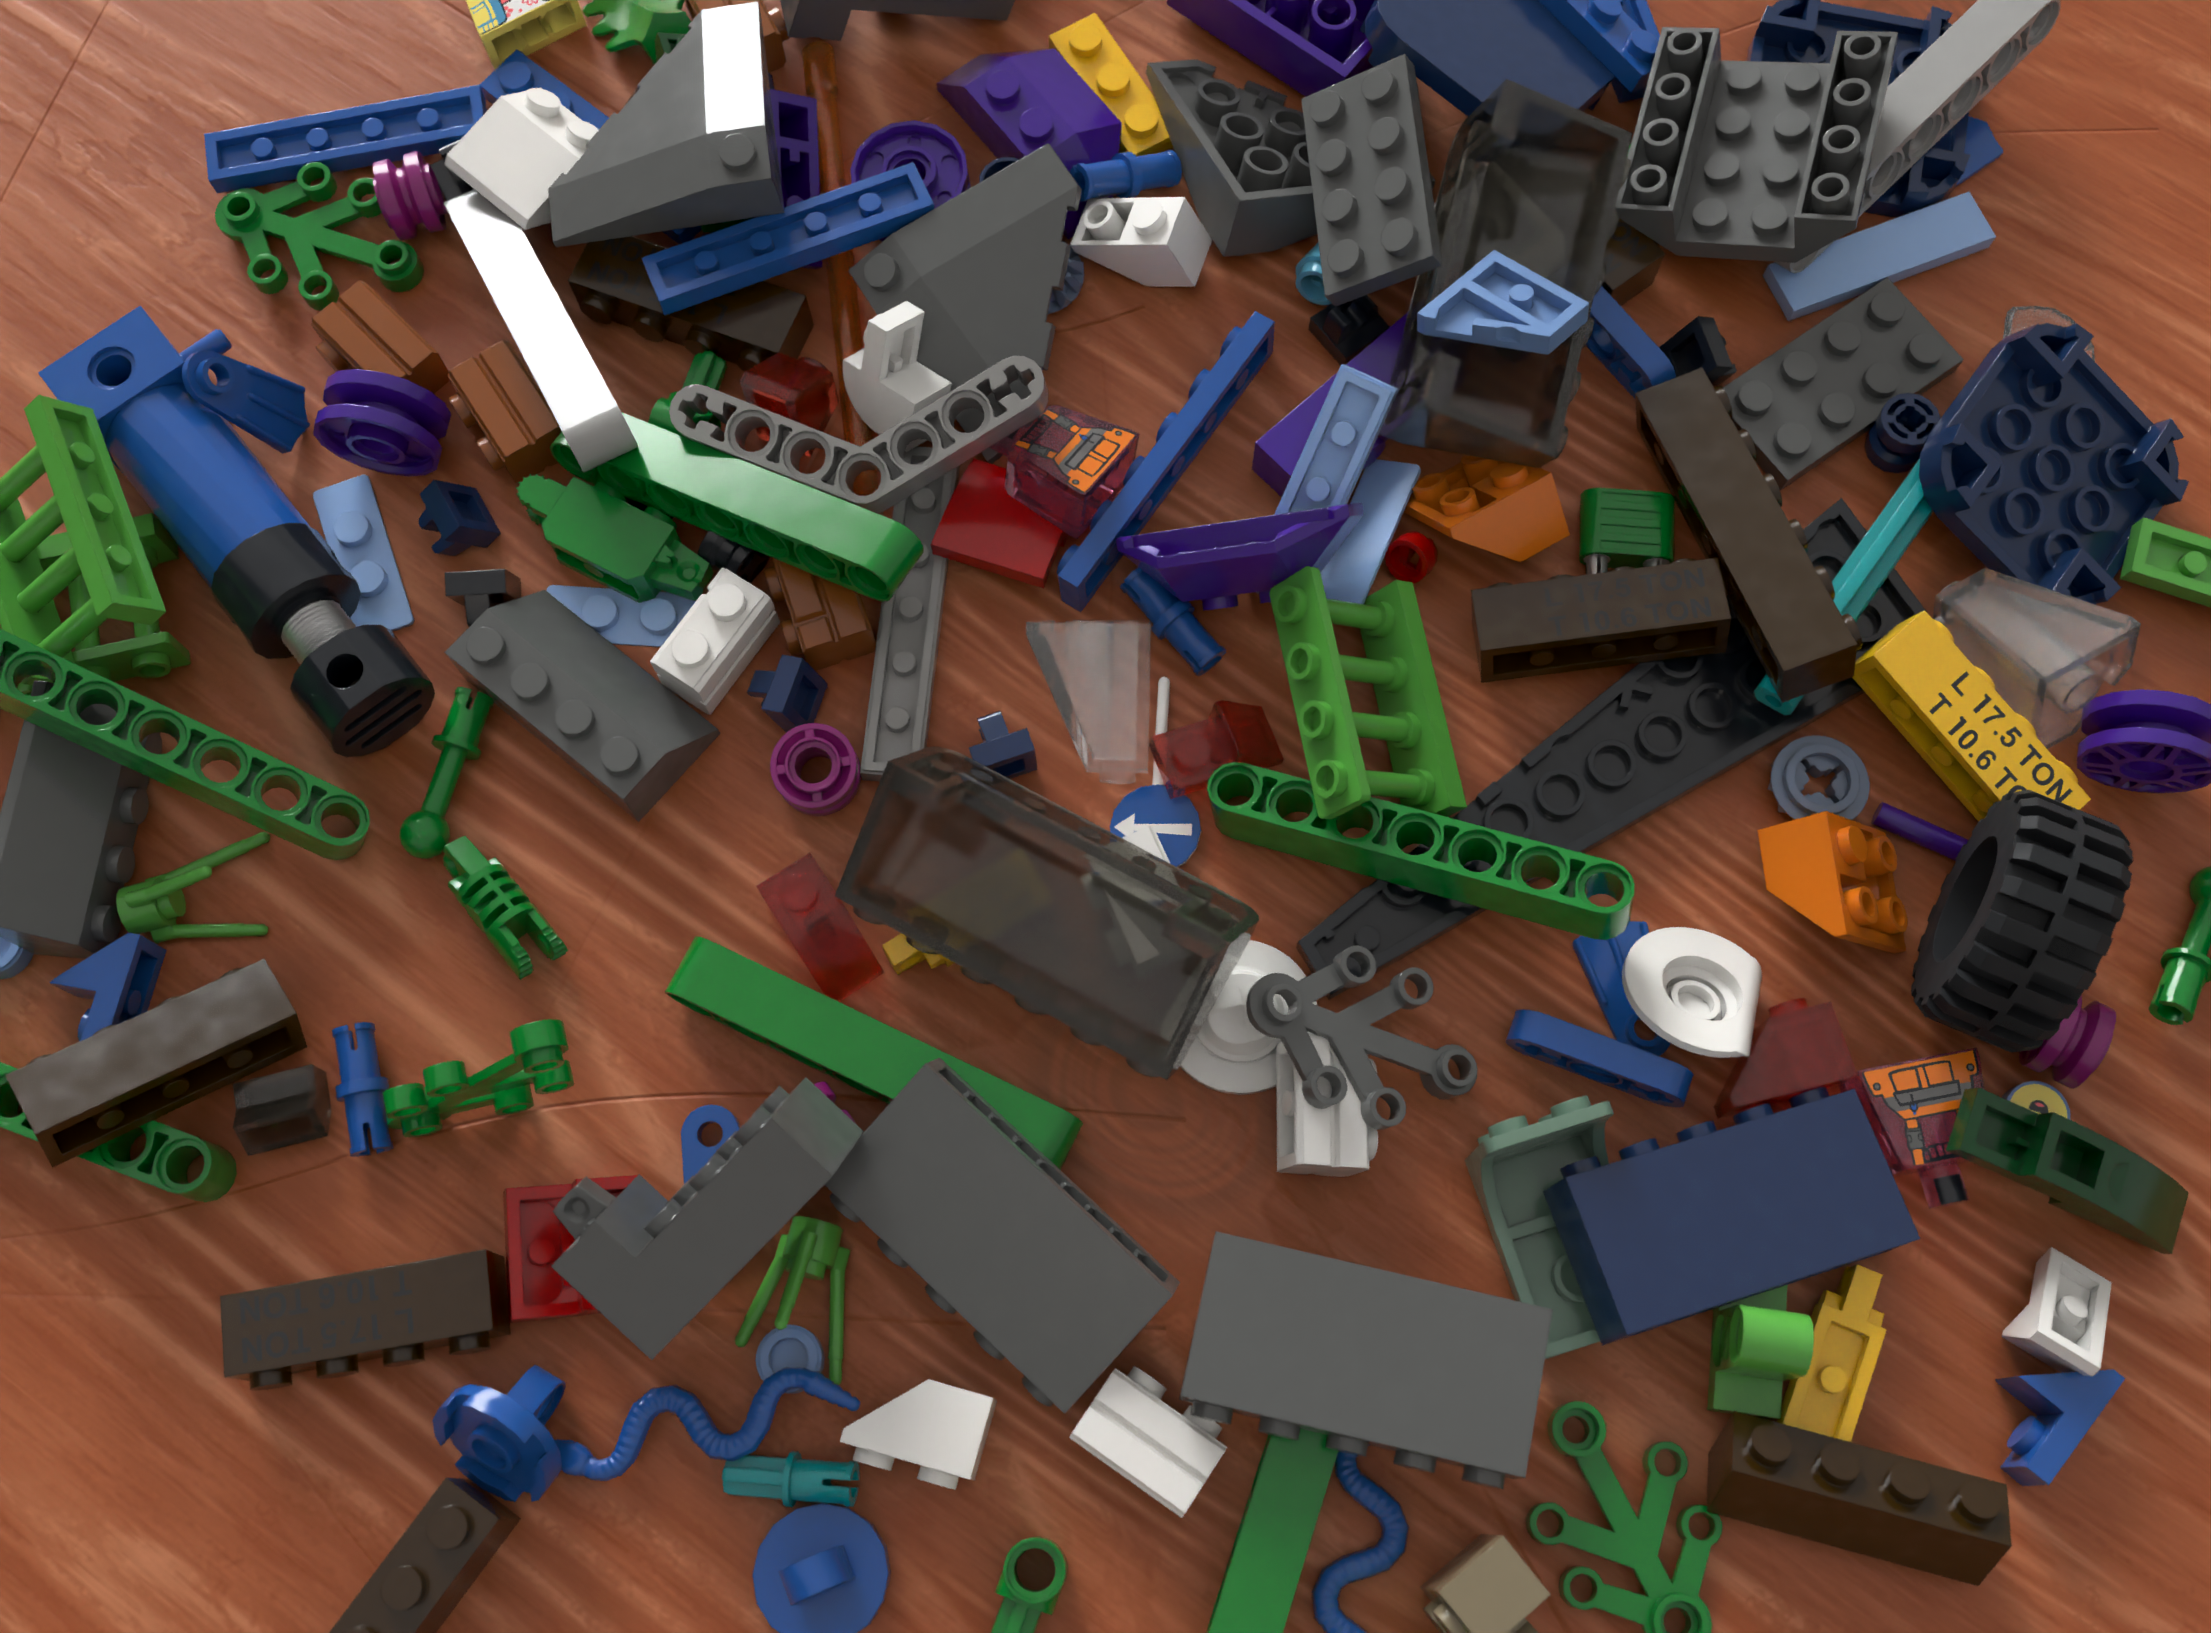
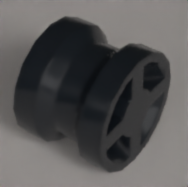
(732, 556)

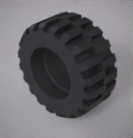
(2022, 921)

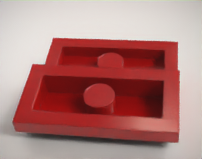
(995, 530)
(534, 1243)

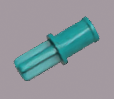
(791, 1479)

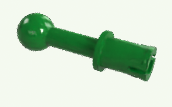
(426, 831)
(2187, 966)

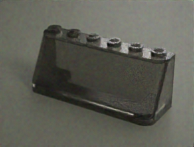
(1543, 193)
(1045, 906)

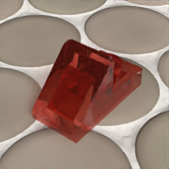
(1229, 735)

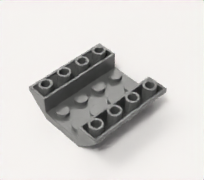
(1754, 150)

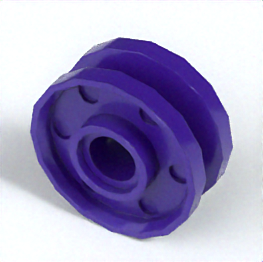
(930, 147)
(382, 422)
(2147, 741)

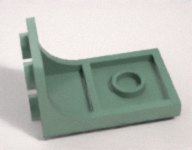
(1509, 1178)

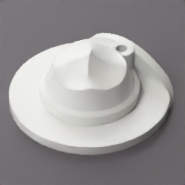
(1694, 990)
(1228, 1049)

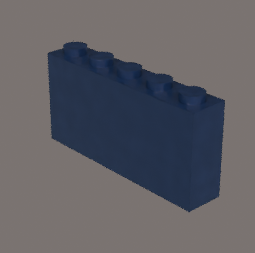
(1727, 1212)

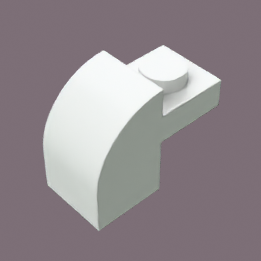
(885, 377)

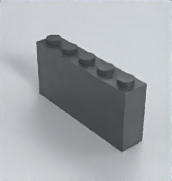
(1000, 1235)
(1367, 1359)

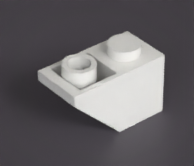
(1144, 239)
(929, 1427)

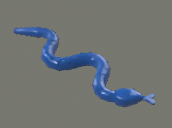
(579, 1460)
(1365, 1562)

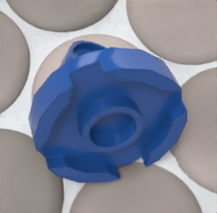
(505, 1435)
(821, 1571)

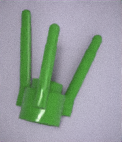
(160, 899)
(805, 1253)

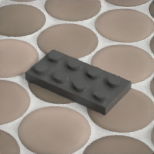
(1371, 181)
(1837, 380)

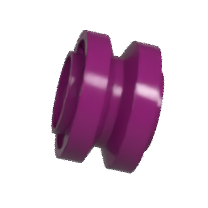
(409, 195)
(802, 745)
(2076, 1046)

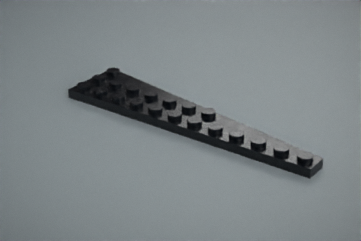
(1620, 761)

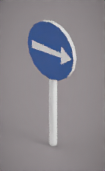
(1173, 819)

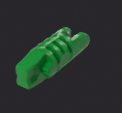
(498, 906)

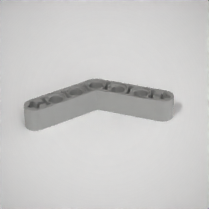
(883, 453)

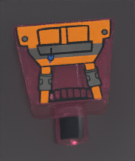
(1067, 465)
(1914, 1114)

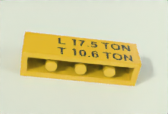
(1959, 719)

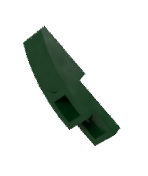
(2071, 1166)

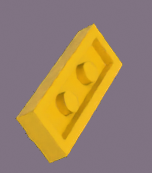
(1115, 81)

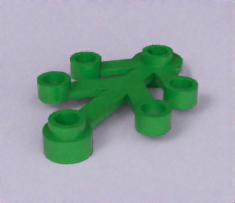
(313, 233)
(448, 1091)
(1633, 1538)

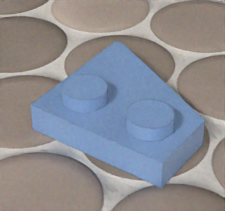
(1504, 308)

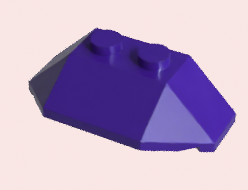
(1034, 100)
(1240, 555)

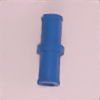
(1127, 174)
(1173, 621)
(362, 1089)

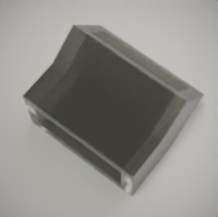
(282, 1109)

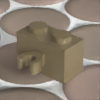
(1484, 1590)

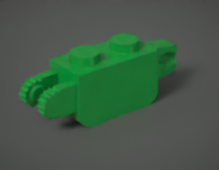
(612, 540)

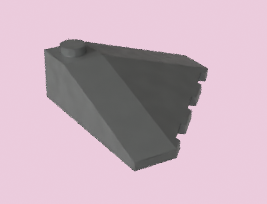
(685, 146)
(1238, 156)
(981, 273)

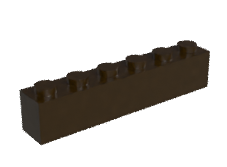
(1740, 520)

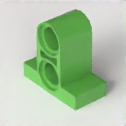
(1755, 1351)

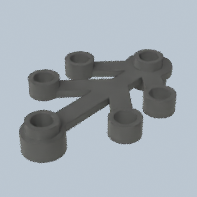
(1353, 1036)

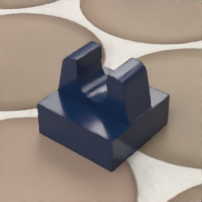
(458, 516)
(789, 693)
(1004, 752)

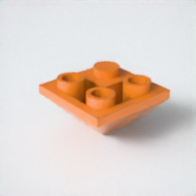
(1492, 506)
(1837, 877)

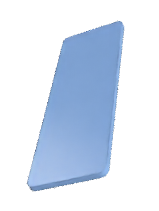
(1384, 496)
(362, 547)
(621, 618)

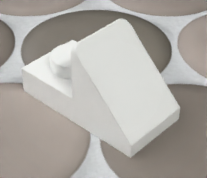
(2064, 1316)

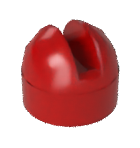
(1401, 552)

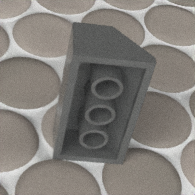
(583, 699)
(67, 839)

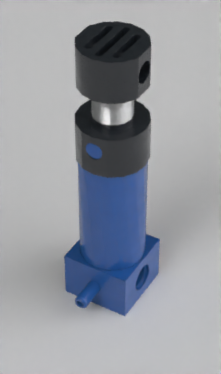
(243, 534)

